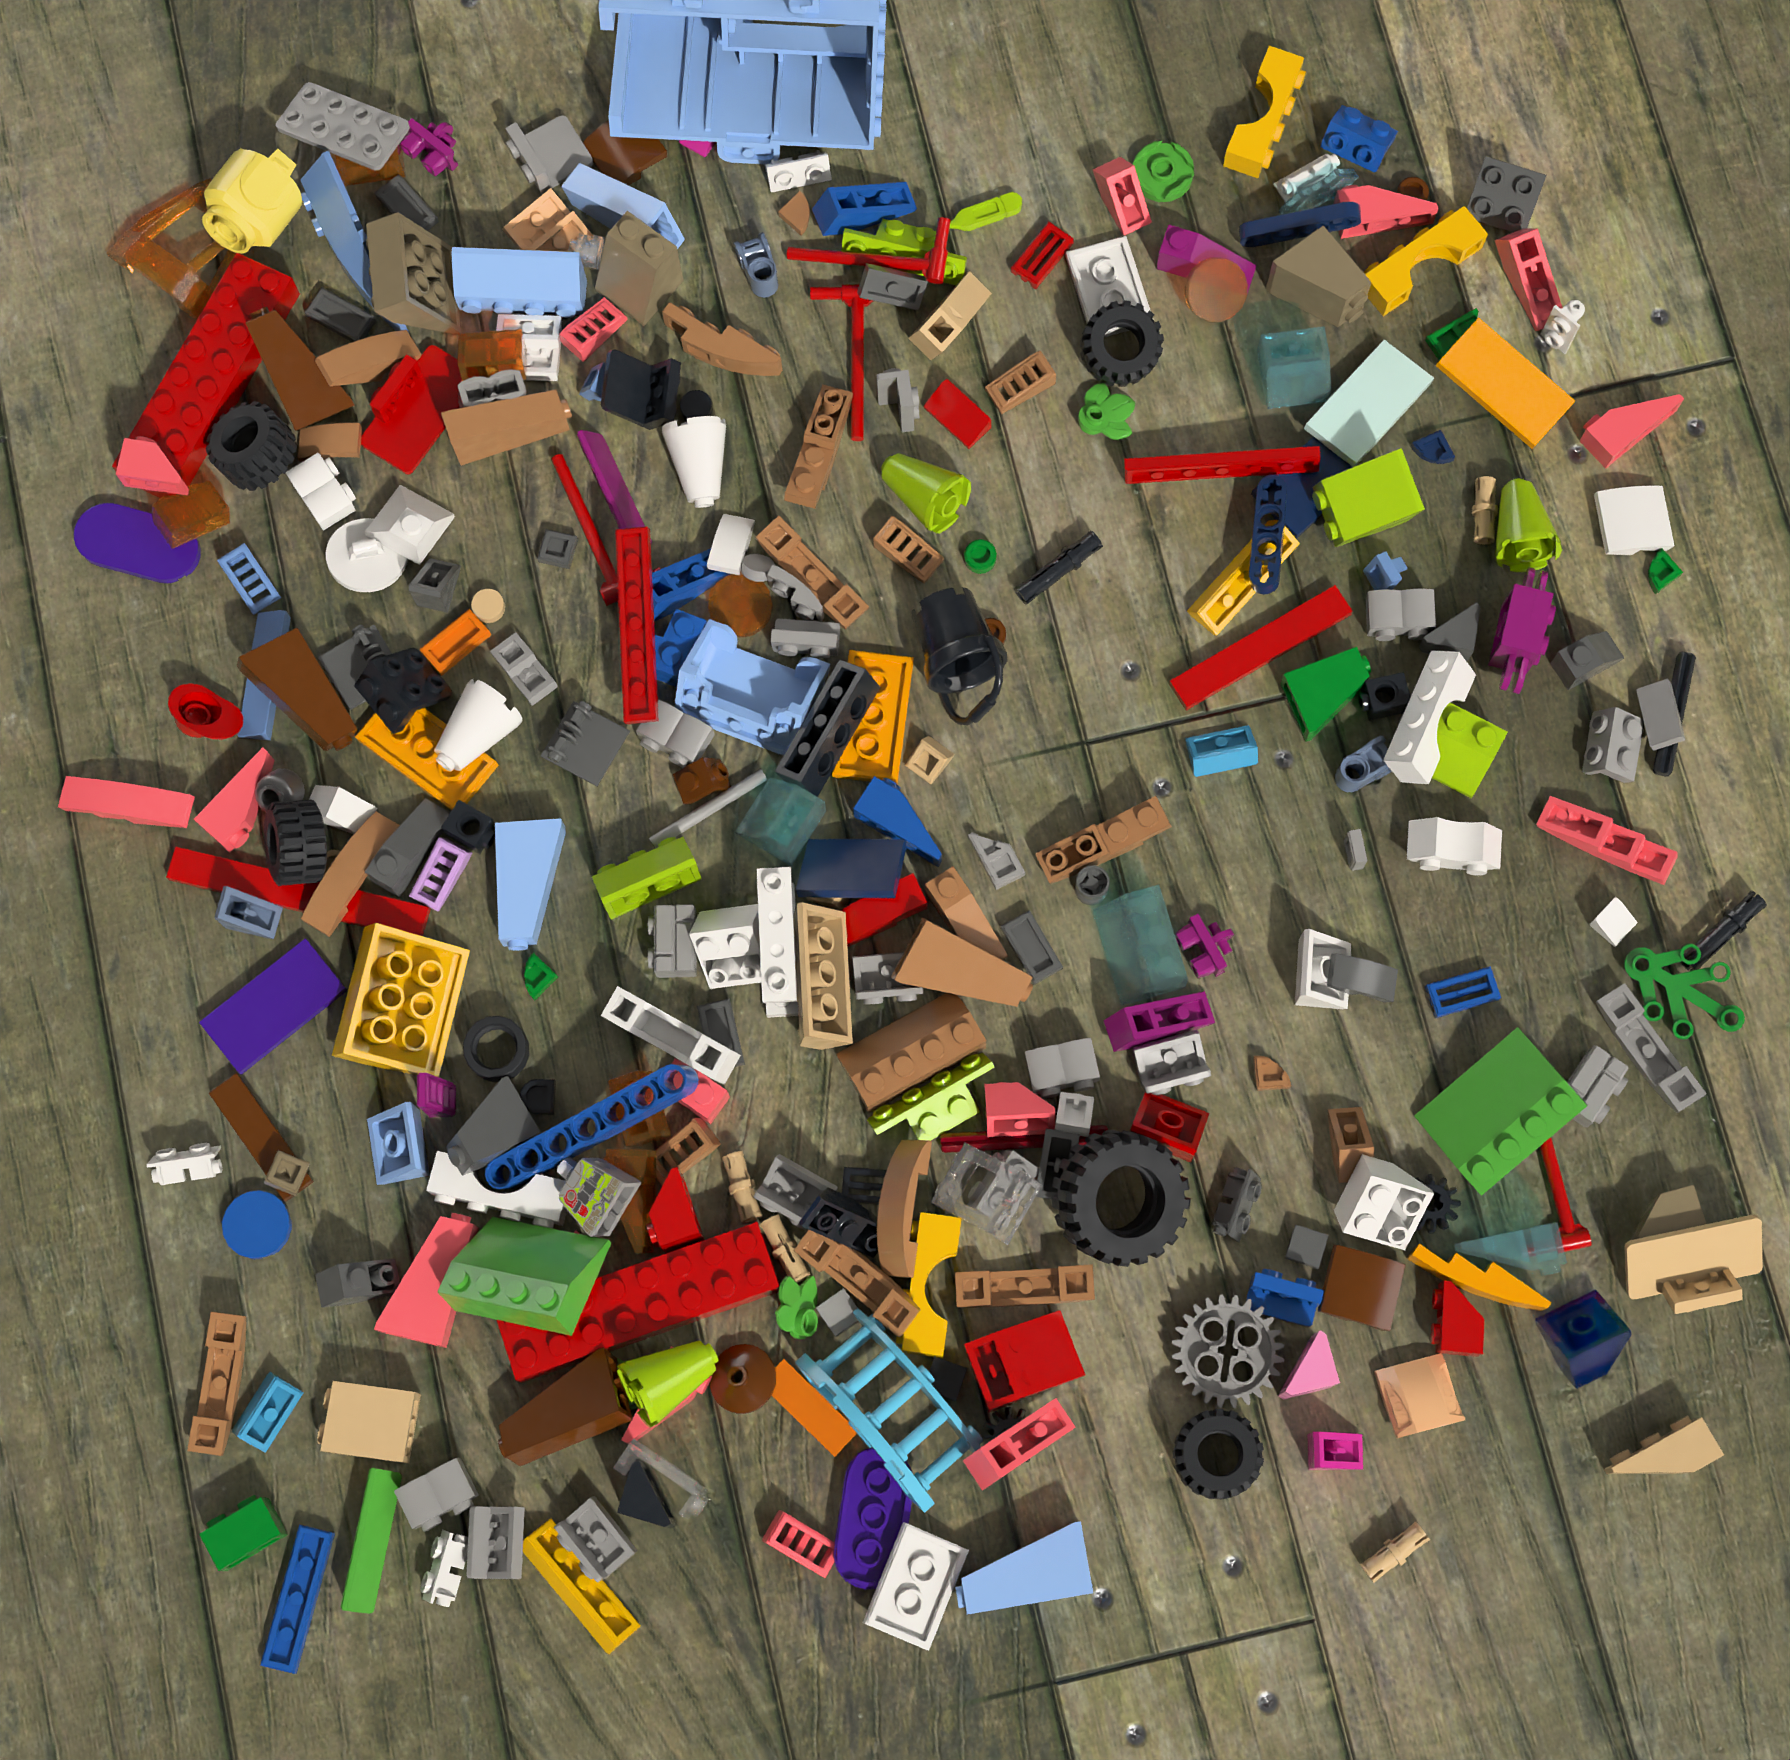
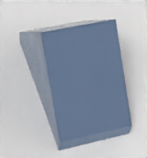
(247, 913)

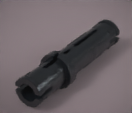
(1069, 559)
(1733, 922)

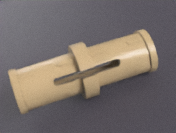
(1484, 510)
(742, 1187)
(783, 1249)
(1394, 1552)

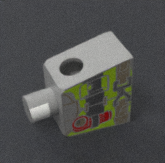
(596, 1193)

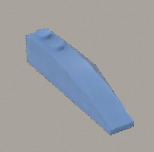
(339, 224)

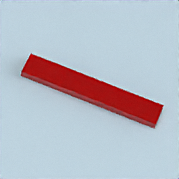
(1222, 465)
(636, 625)
(1260, 647)

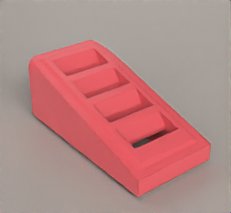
(592, 343)
(775, 1529)

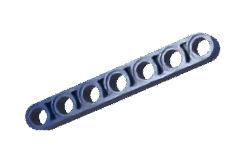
(606, 1122)

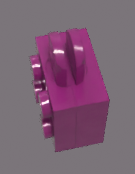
(1521, 629)

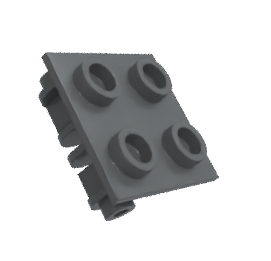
(1505, 195)
(350, 659)
(585, 743)

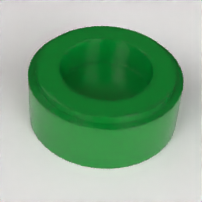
(980, 556)

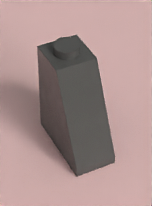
(492, 1129)

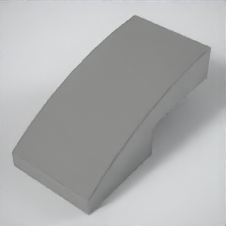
(523, 669)

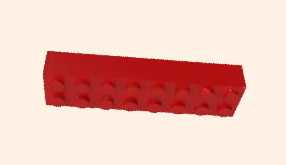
(212, 365)
(650, 1301)

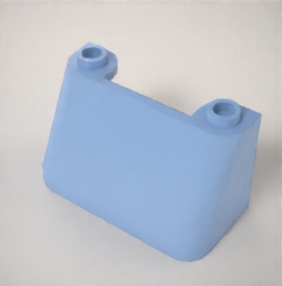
(746, 692)

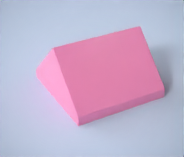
(1313, 1370)

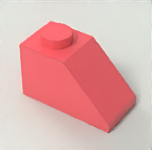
(1122, 194)
(146, 467)
(706, 1099)
(1016, 1111)

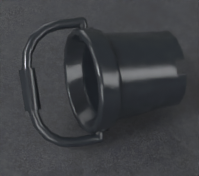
(959, 650)

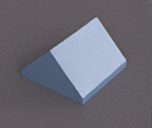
(398, 1144)

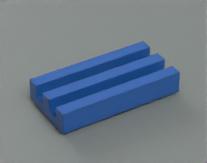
(1435, 1000)

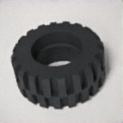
(1161, 1207)

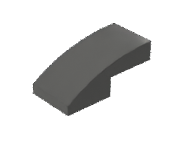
(1362, 977)

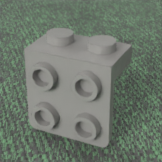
(548, 152)

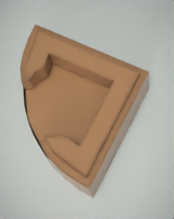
(796, 213)
(1269, 1074)

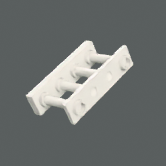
(777, 941)

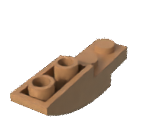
(731, 350)
(819, 447)
(1103, 842)

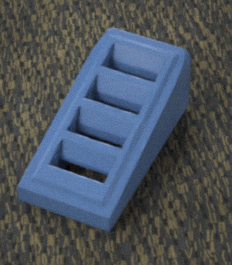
(233, 558)

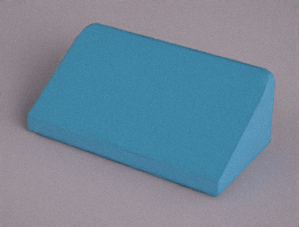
(1222, 751)
(267, 1412)

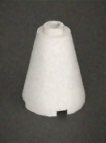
(698, 456)
(475, 726)

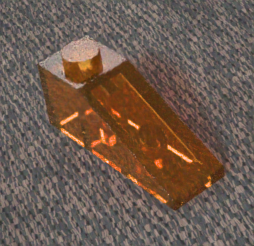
(642, 1166)

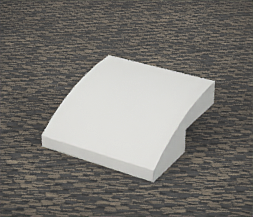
(541, 342)
(1633, 520)

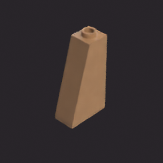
(505, 424)
(954, 966)

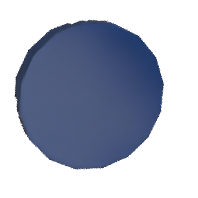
(256, 1224)

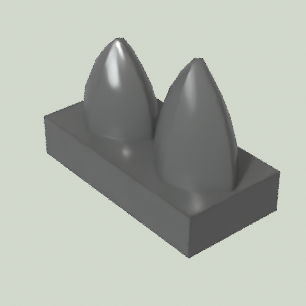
(892, 286)

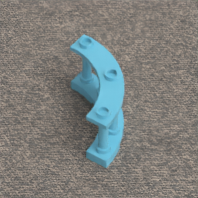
(868, 1424)

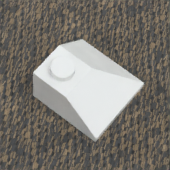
(409, 524)

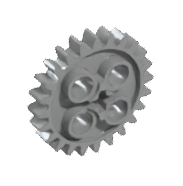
(1260, 1355)

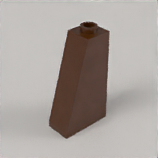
(294, 371)
(298, 686)
(568, 1411)

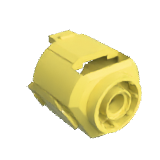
(251, 200)

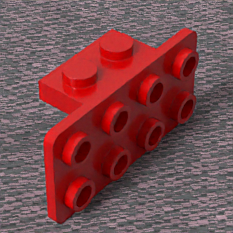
(411, 408)

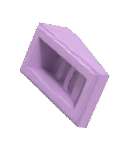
(457, 867)

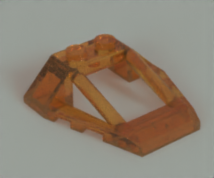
(139, 253)

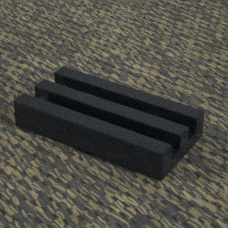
(865, 1172)

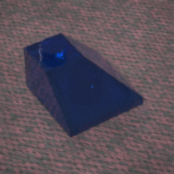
(1584, 1337)

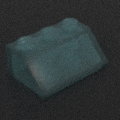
(1140, 945)

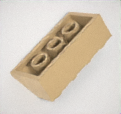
(822, 977)

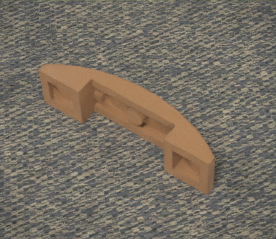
(794, 557)
(347, 874)
(896, 1207)
(862, 1279)
(1024, 1287)
(220, 1384)

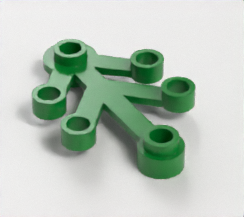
(1679, 986)

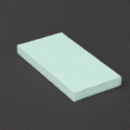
(1368, 403)

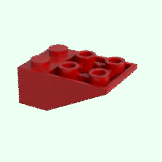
(1023, 1360)

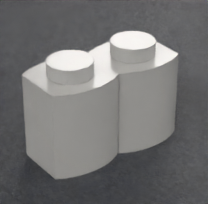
(499, 386)
(1400, 613)
(676, 734)
(1062, 1067)
(436, 1494)

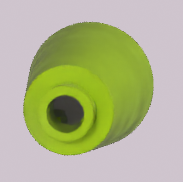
(927, 490)
(1524, 529)
(666, 1378)

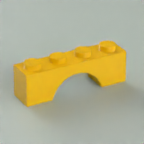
(1251, 142)
(1453, 239)
(936, 1241)

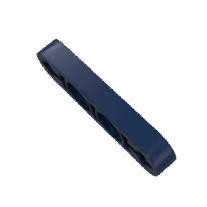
(1299, 224)
(1268, 534)

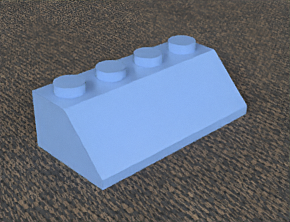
(519, 281)

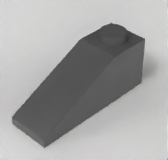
(407, 848)

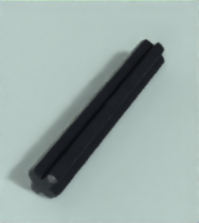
(1681, 684)

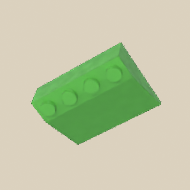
(1500, 1111)
(525, 1275)

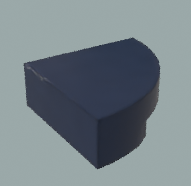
(1433, 448)

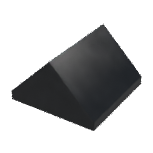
(643, 1498)

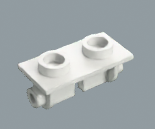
(792, 173)
(1306, 175)
(1563, 325)
(198, 1159)
(439, 1581)

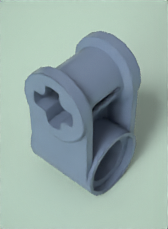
(757, 260)
(1367, 762)

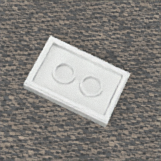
(1106, 275)
(915, 1586)

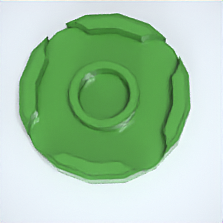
(1164, 171)

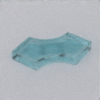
(1319, 192)

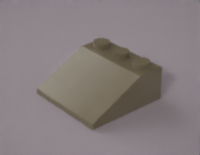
(411, 275)

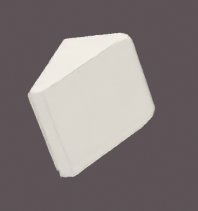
(1614, 922)

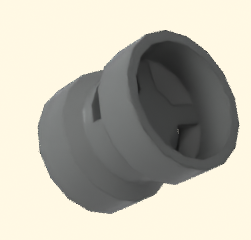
(1095, 880)

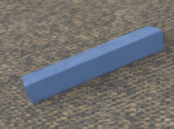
(257, 708)

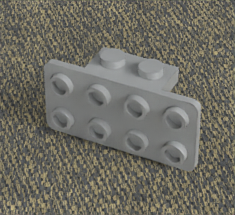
(342, 126)

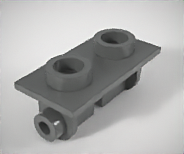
(1243, 1189)

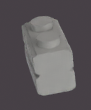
(673, 947)
(1595, 1081)

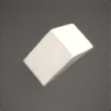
(341, 808)

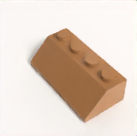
(911, 1050)

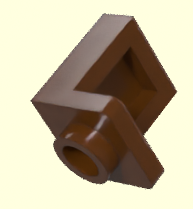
(701, 779)

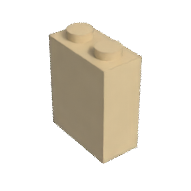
(369, 1422)

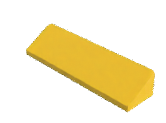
(1232, 587)
(589, 1600)

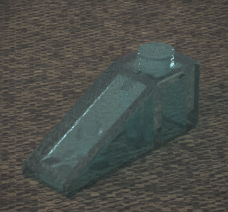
(1525, 1248)

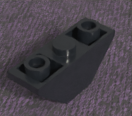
(842, 1221)

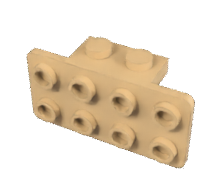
(1695, 1264)

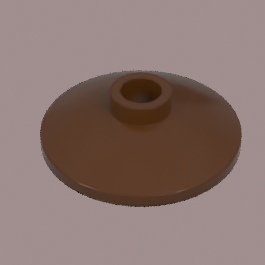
(757, 1380)

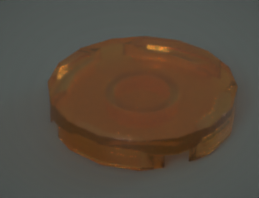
(1216, 289)
(740, 604)

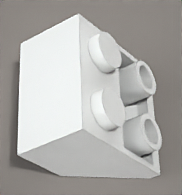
(728, 945)
(1382, 1203)

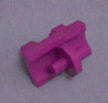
(435, 141)
(1211, 958)

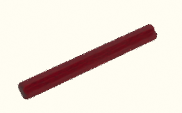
(954, 1141)

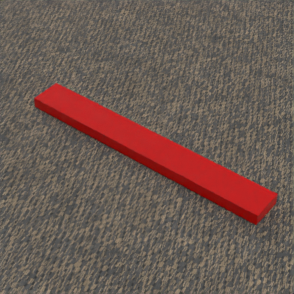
(363, 909)

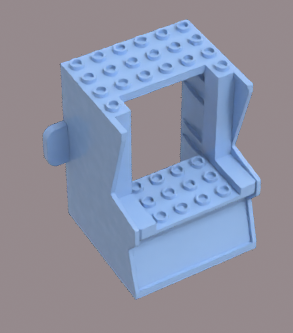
(748, 85)

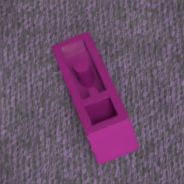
(1185, 249)
(1158, 1020)

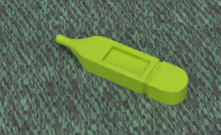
(987, 212)

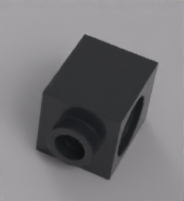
(1395, 686)
(460, 818)

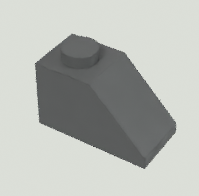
(1586, 659)

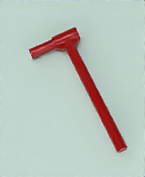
(932, 264)
(849, 296)
(609, 589)
(1573, 1235)

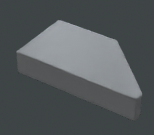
(997, 859)

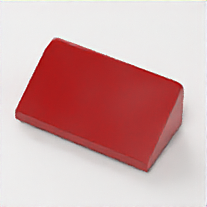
(958, 414)

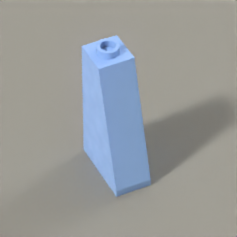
(610, 199)
(525, 874)
(1036, 1573)

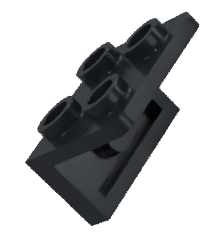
(640, 390)
(400, 686)

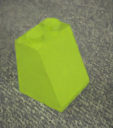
(1368, 498)

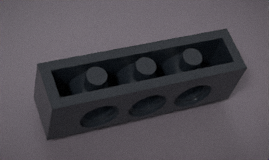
(828, 727)

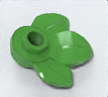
(1109, 410)
(797, 1307)

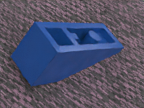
(861, 206)
(682, 583)
(891, 814)

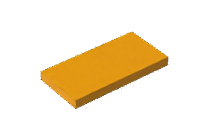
(1505, 383)
(880, 735)
(414, 757)

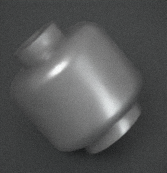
(279, 787)

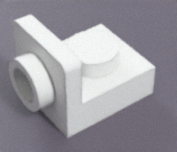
(1074, 1113)

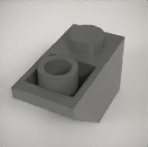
(357, 1282)

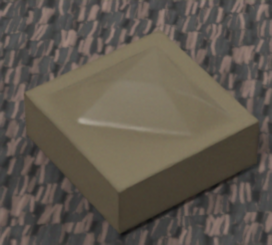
(287, 1173)

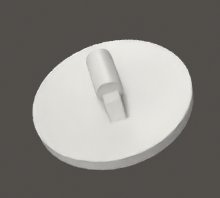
(362, 561)

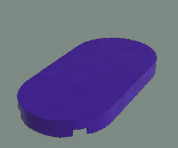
(132, 544)
(868, 1520)

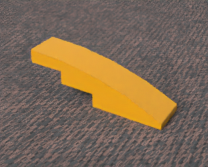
(1490, 1283)

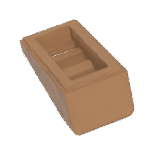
(1015, 374)
(905, 533)
(686, 1133)

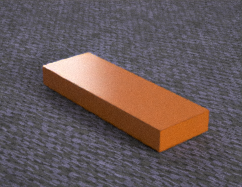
(811, 1409)

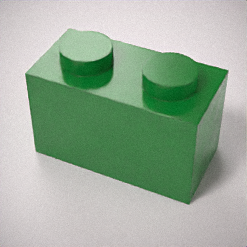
(243, 1533)

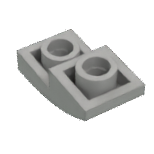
(802, 601)

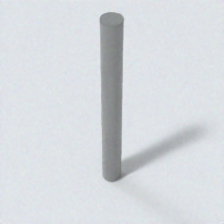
(709, 807)

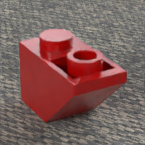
(1458, 1323)

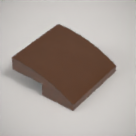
(623, 156)
(1361, 1287)

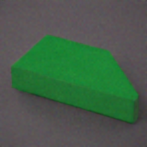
(1448, 335)

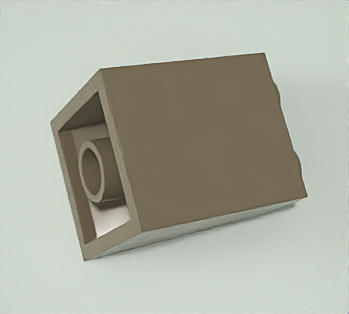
(638, 268)
(1320, 279)

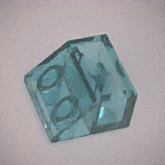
(1295, 367)
(782, 819)

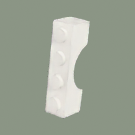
(1414, 747)
(671, 1035)
(535, 1200)

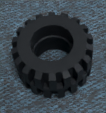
(1136, 321)
(251, 446)
(295, 842)
(1248, 1448)

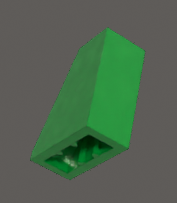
(1324, 689)

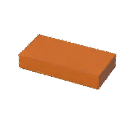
(455, 642)

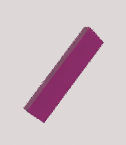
(610, 480)

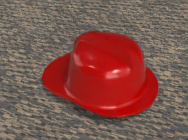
(203, 713)

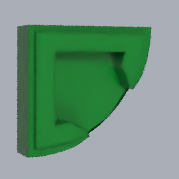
(1662, 571)
(537, 976)

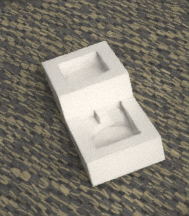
(730, 544)

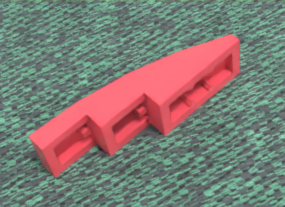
(126, 801)
(1606, 840)

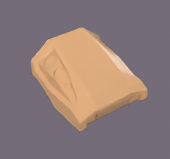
(1418, 1395)

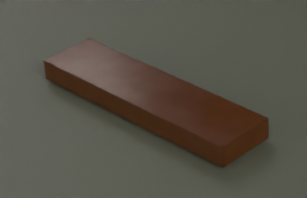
(253, 1125)

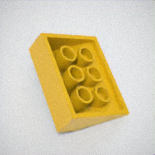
(400, 1001)

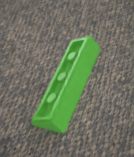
(371, 1541)

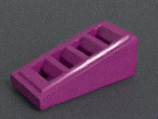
(436, 1096)

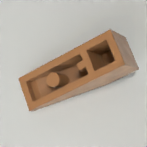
(962, 912)

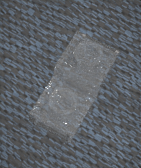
(589, 248)

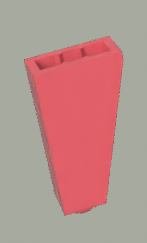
(416, 1307)

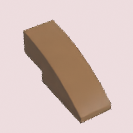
(366, 358)

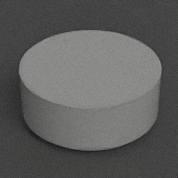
(756, 567)

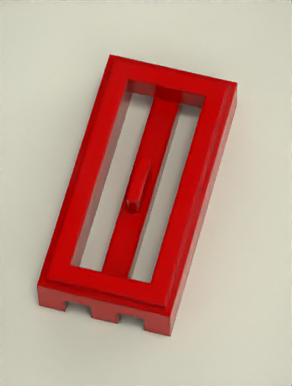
(1027, 275)

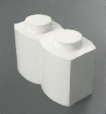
(321, 491)

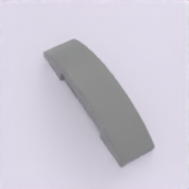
(1647, 1050)

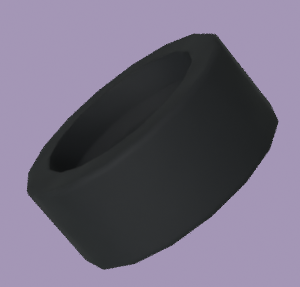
(495, 1023)

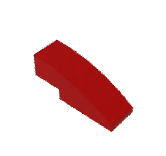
(875, 915)

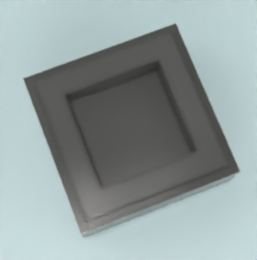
(557, 549)
(1306, 1246)

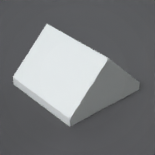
(1313, 970)

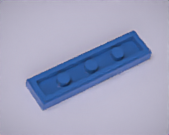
(297, 1599)

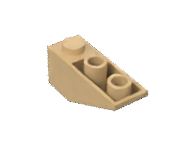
(950, 316)
(1678, 1452)

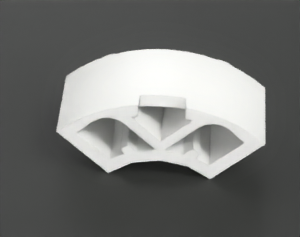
(1454, 845)

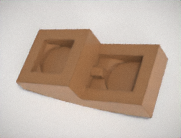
(330, 441)

